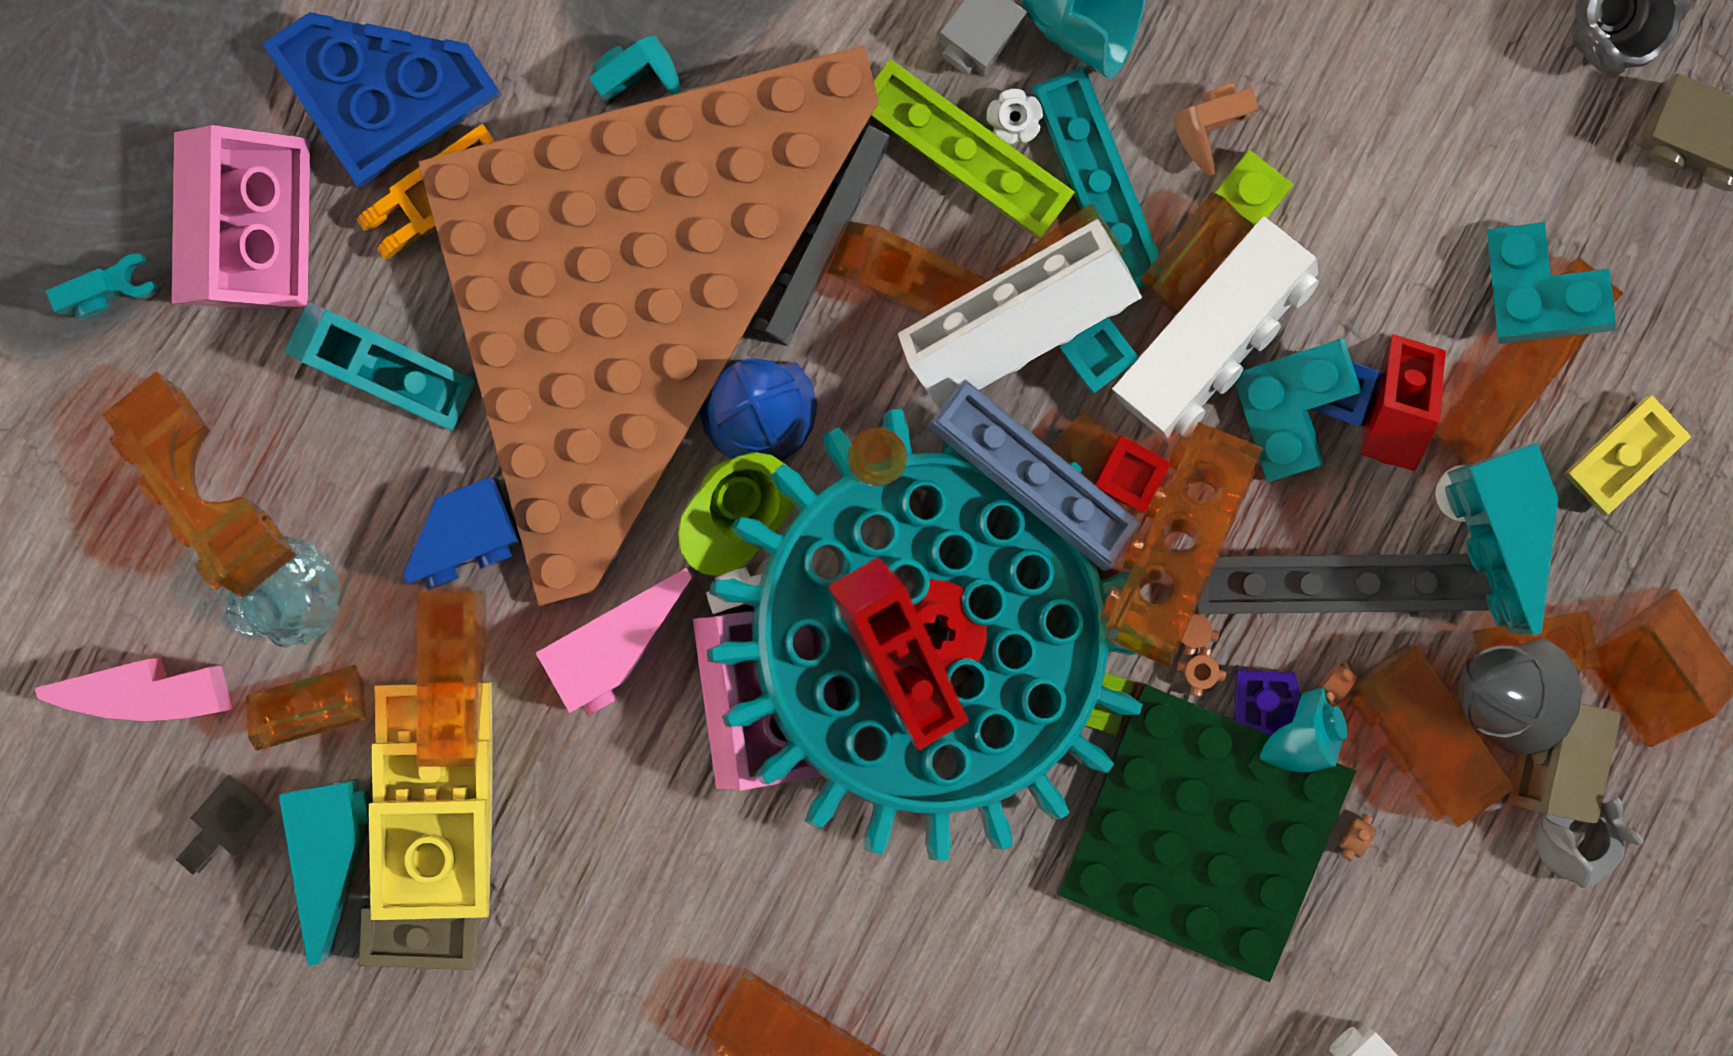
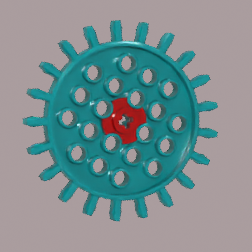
(899, 774)

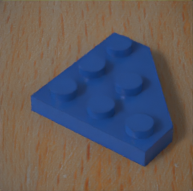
(378, 88)

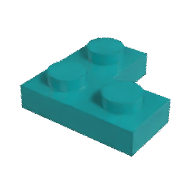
(1539, 305)
(1278, 403)

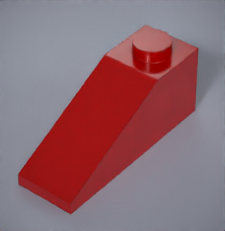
(898, 651)

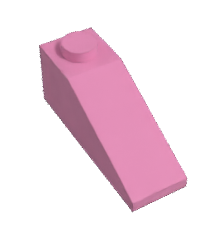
(606, 650)

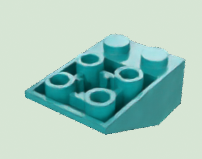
(1512, 527)

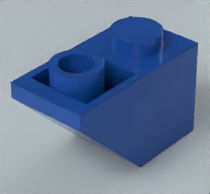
(460, 530)

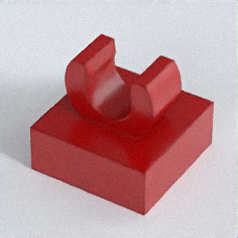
(1131, 474)

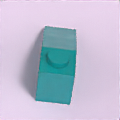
(379, 366)
(324, 847)

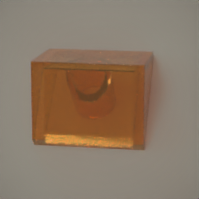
(1665, 670)

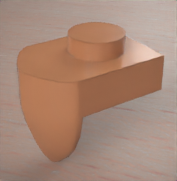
(1220, 109)

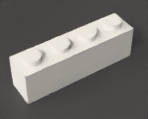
(1020, 314)
(1217, 330)

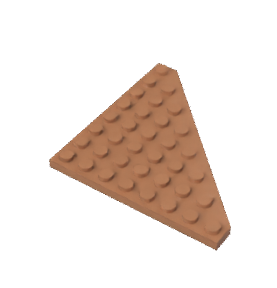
(616, 277)

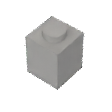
(980, 33)

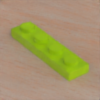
(968, 151)

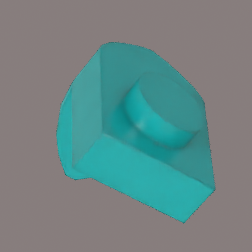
(623, 69)
(1311, 739)

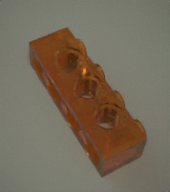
(1159, 628)

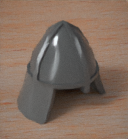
(1521, 695)

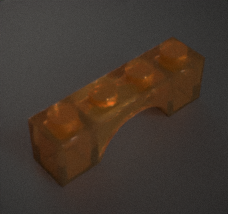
(163, 437)

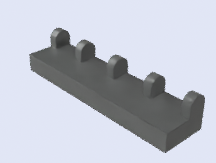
(825, 238)

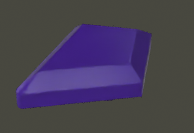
(1265, 699)

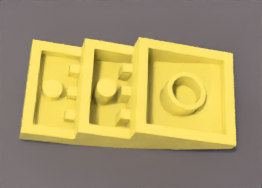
(427, 822)

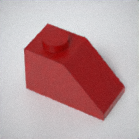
(1405, 403)

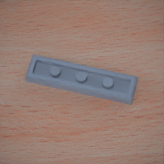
(1034, 475)

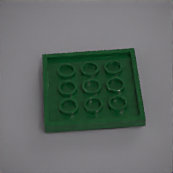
(1204, 835)

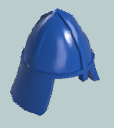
(760, 409)

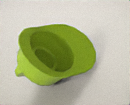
(728, 492)

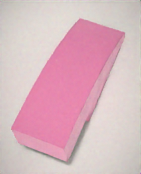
(141, 693)

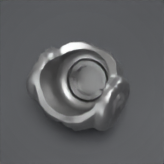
(1626, 31)

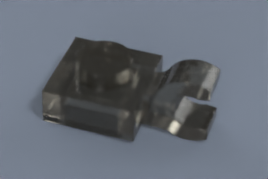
(227, 821)

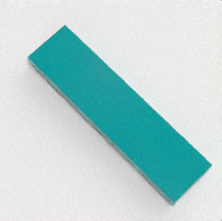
(1094, 164)

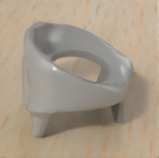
(1561, 856)

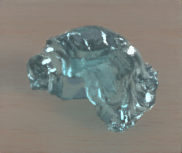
(293, 602)

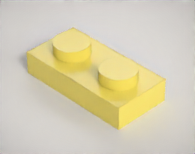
(1627, 455)

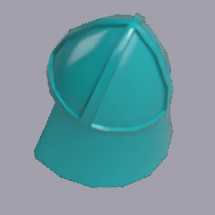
(1090, 30)

